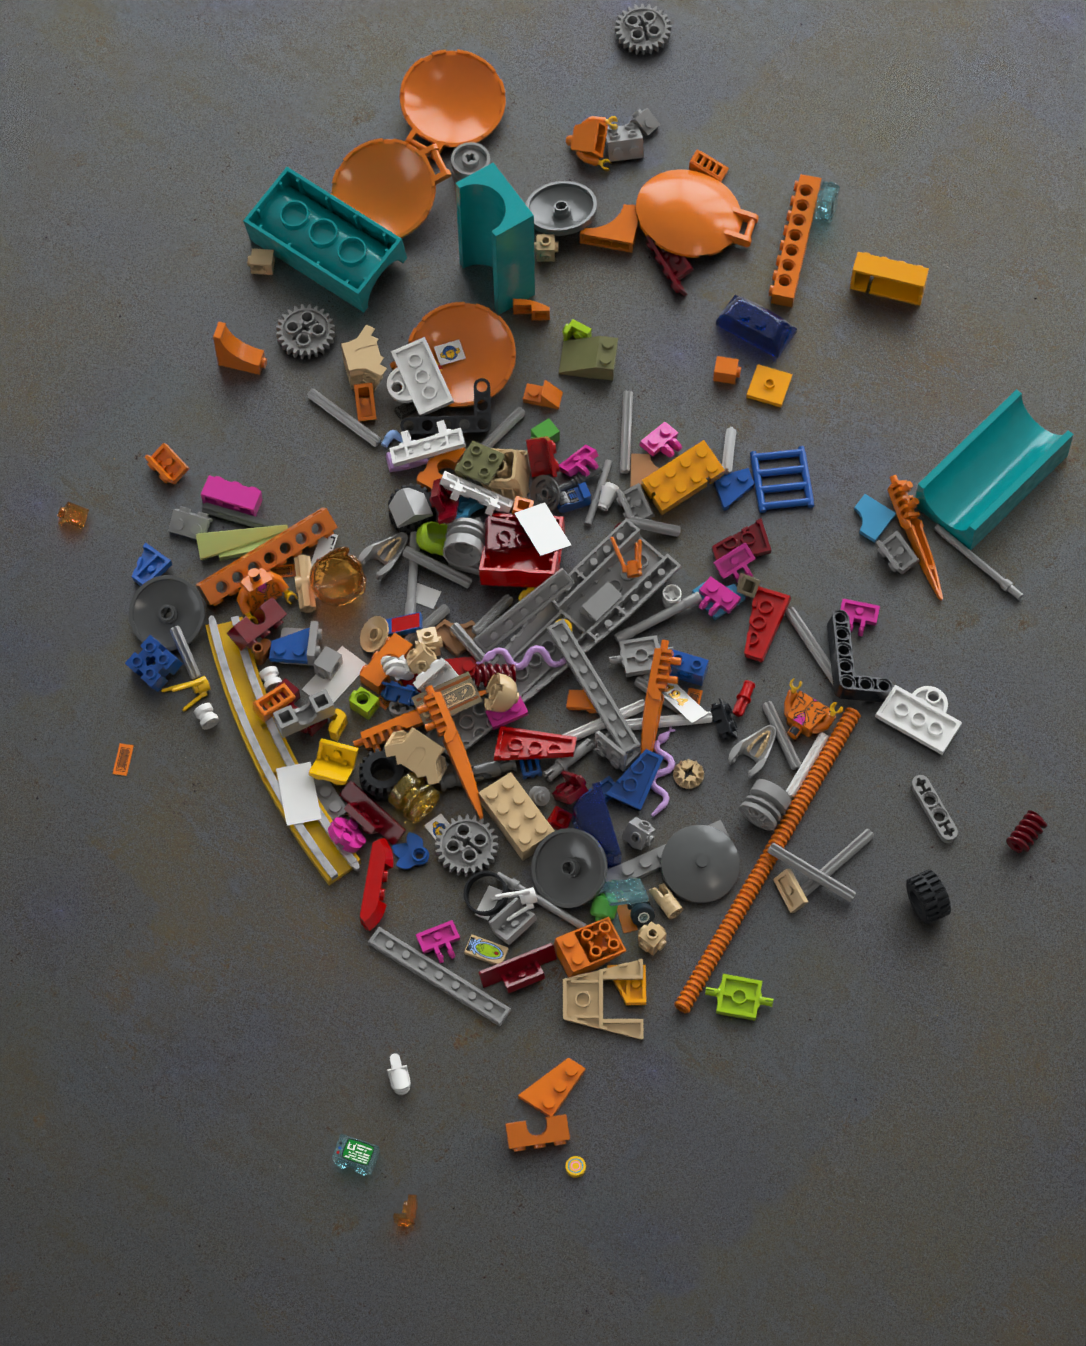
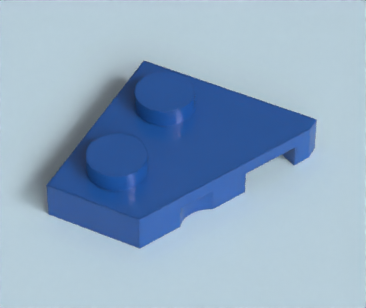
(150, 565)

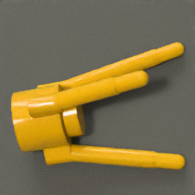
(198, 685)

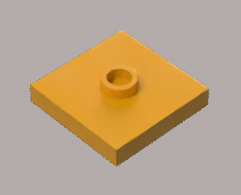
(769, 385)

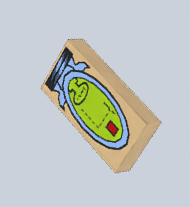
(486, 950)

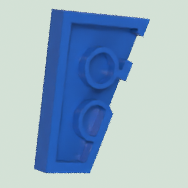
(637, 780)

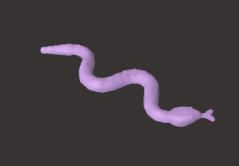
(490, 655)
(662, 738)

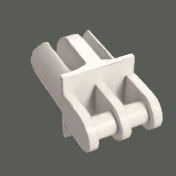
(396, 667)
(398, 1076)

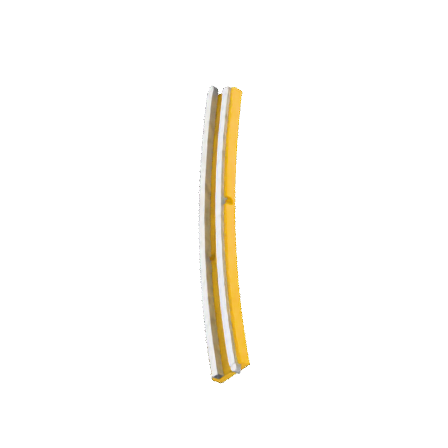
(269, 750)

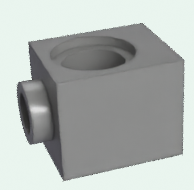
(327, 663)

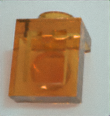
(73, 514)
(410, 1209)

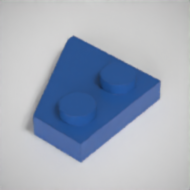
(733, 486)
(290, 648)

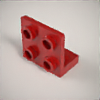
(541, 456)

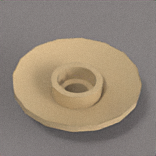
(374, 634)

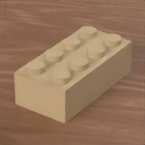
(515, 815)

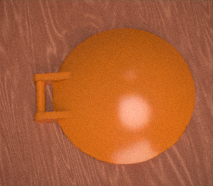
(451, 99)
(390, 183)
(692, 214)
(485, 342)

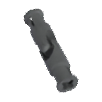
(483, 771)

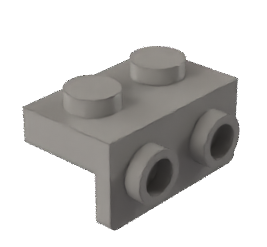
(635, 502)
(189, 523)
(898, 553)
(512, 929)

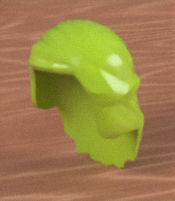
(431, 537)

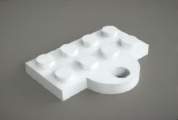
(419, 378)
(920, 717)

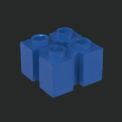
(143, 662)

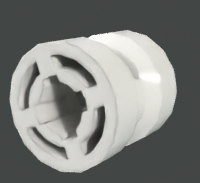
(669, 593)
(270, 677)
(207, 717)

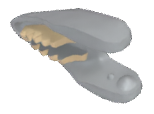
(386, 552)
(756, 747)

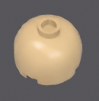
(501, 692)

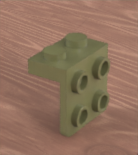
(479, 463)

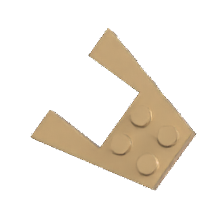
(585, 999)

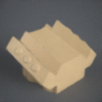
(363, 359)
(512, 475)
(417, 754)

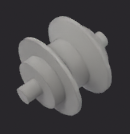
(539, 795)

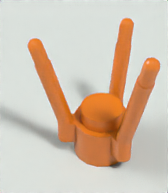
(633, 567)

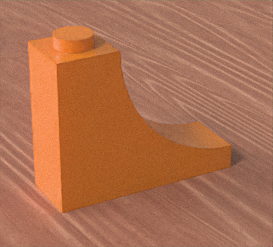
(617, 234)
(235, 353)

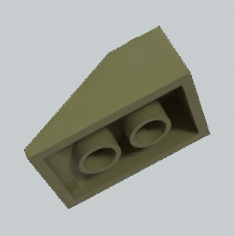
(589, 357)

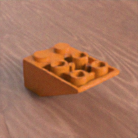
(588, 947)

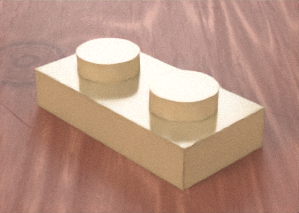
(790, 890)

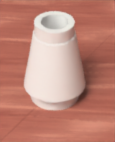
(607, 496)

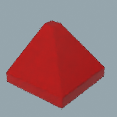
(559, 818)

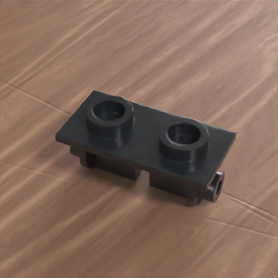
(727, 726)

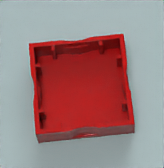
(519, 566)

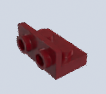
(571, 789)

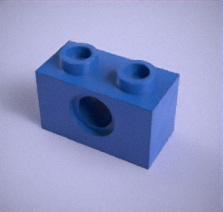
(692, 668)

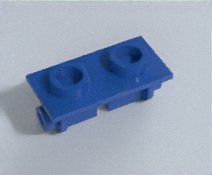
(394, 690)

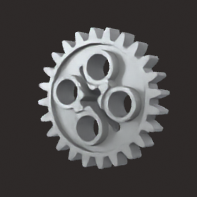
(653, 23)
(305, 331)
(476, 831)

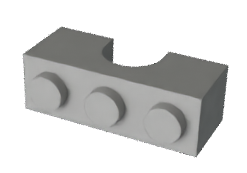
(315, 710)

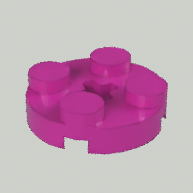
(347, 834)

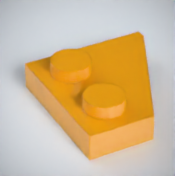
(632, 991)

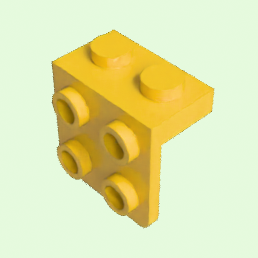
(334, 762)

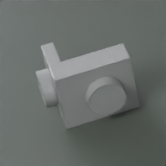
(645, 121)

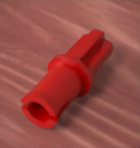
(743, 698)

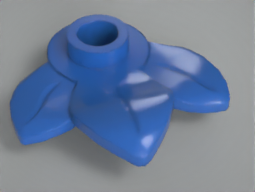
(408, 851)

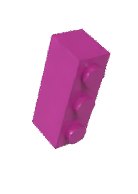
(231, 495)

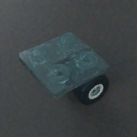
(634, 895)

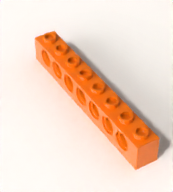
(781, 294)
(326, 526)

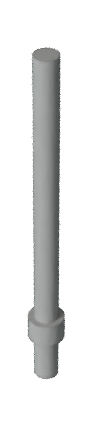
(1005, 584)
(515, 885)

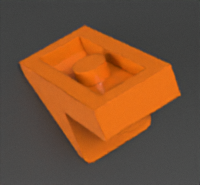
(544, 395)
(365, 401)

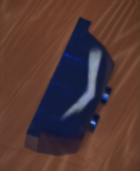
(756, 325)
(594, 818)

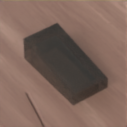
(405, 410)

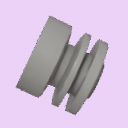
(464, 542)
(765, 804)

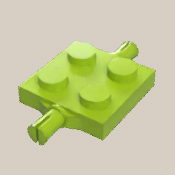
(739, 997)

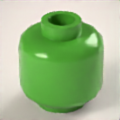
(601, 909)

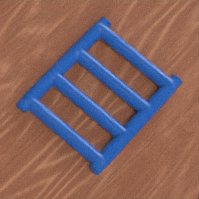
(803, 468)

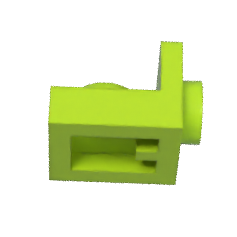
(576, 329)

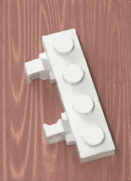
(415, 450)
(482, 495)

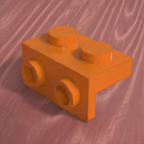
(167, 464)

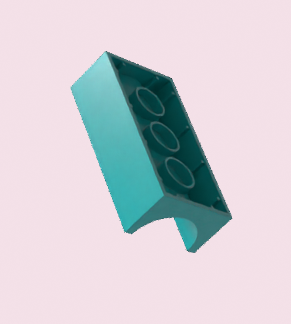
(496, 232)
(323, 237)
(990, 472)

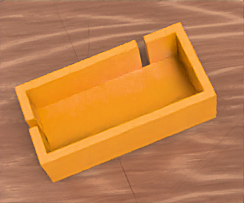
(891, 278)
(682, 477)

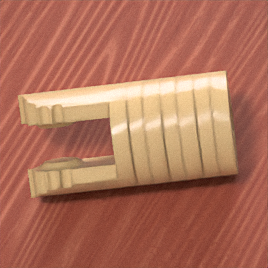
(666, 901)

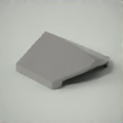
(409, 507)

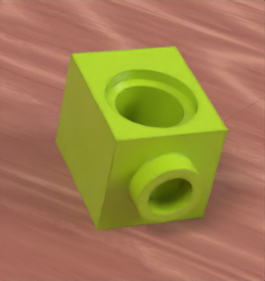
(367, 709)

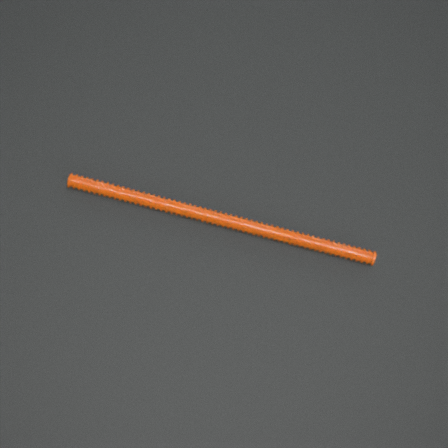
(767, 861)

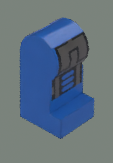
(574, 498)

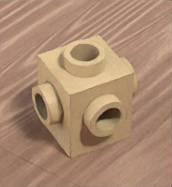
(545, 247)
(430, 639)
(420, 658)
(654, 943)

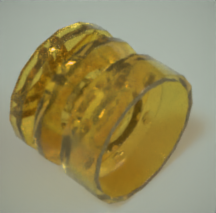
(414, 797)

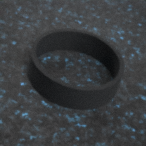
(475, 877)

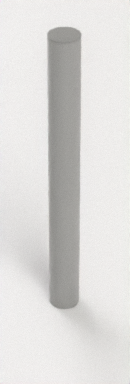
(594, 503)

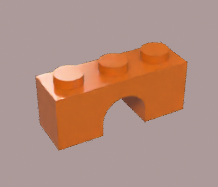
(434, 465)
(373, 673)
(519, 1136)

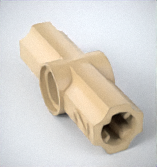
(305, 593)

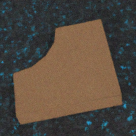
(641, 467)
(449, 640)

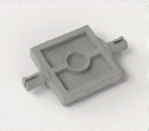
(636, 655)

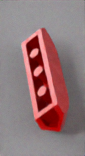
(380, 861)

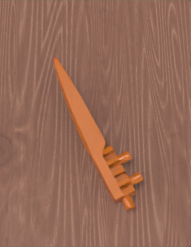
(908, 518)
(654, 700)
(445, 727)
(380, 733)

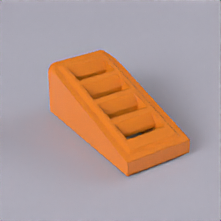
(705, 159)
(263, 702)

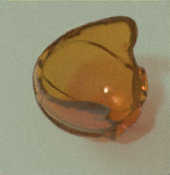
(337, 577)

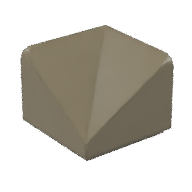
(747, 585)

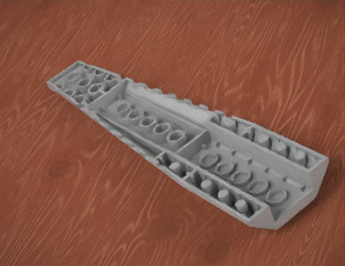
(589, 576)

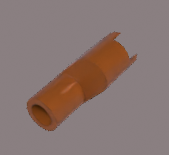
(261, 651)

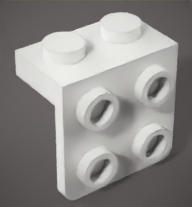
(438, 673)

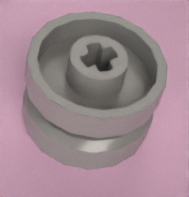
(468, 159)

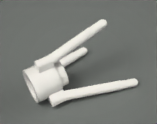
(526, 896)

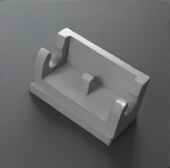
(600, 602)

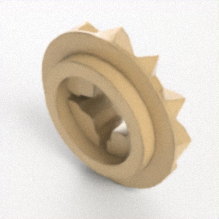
(690, 781)

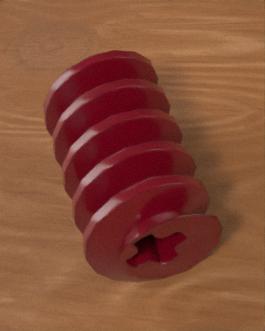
(484, 674)
(1026, 831)

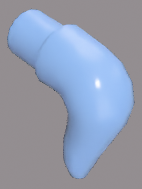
(392, 434)

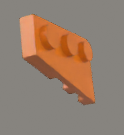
(553, 1088)

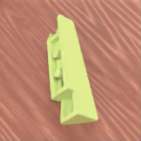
(234, 542)

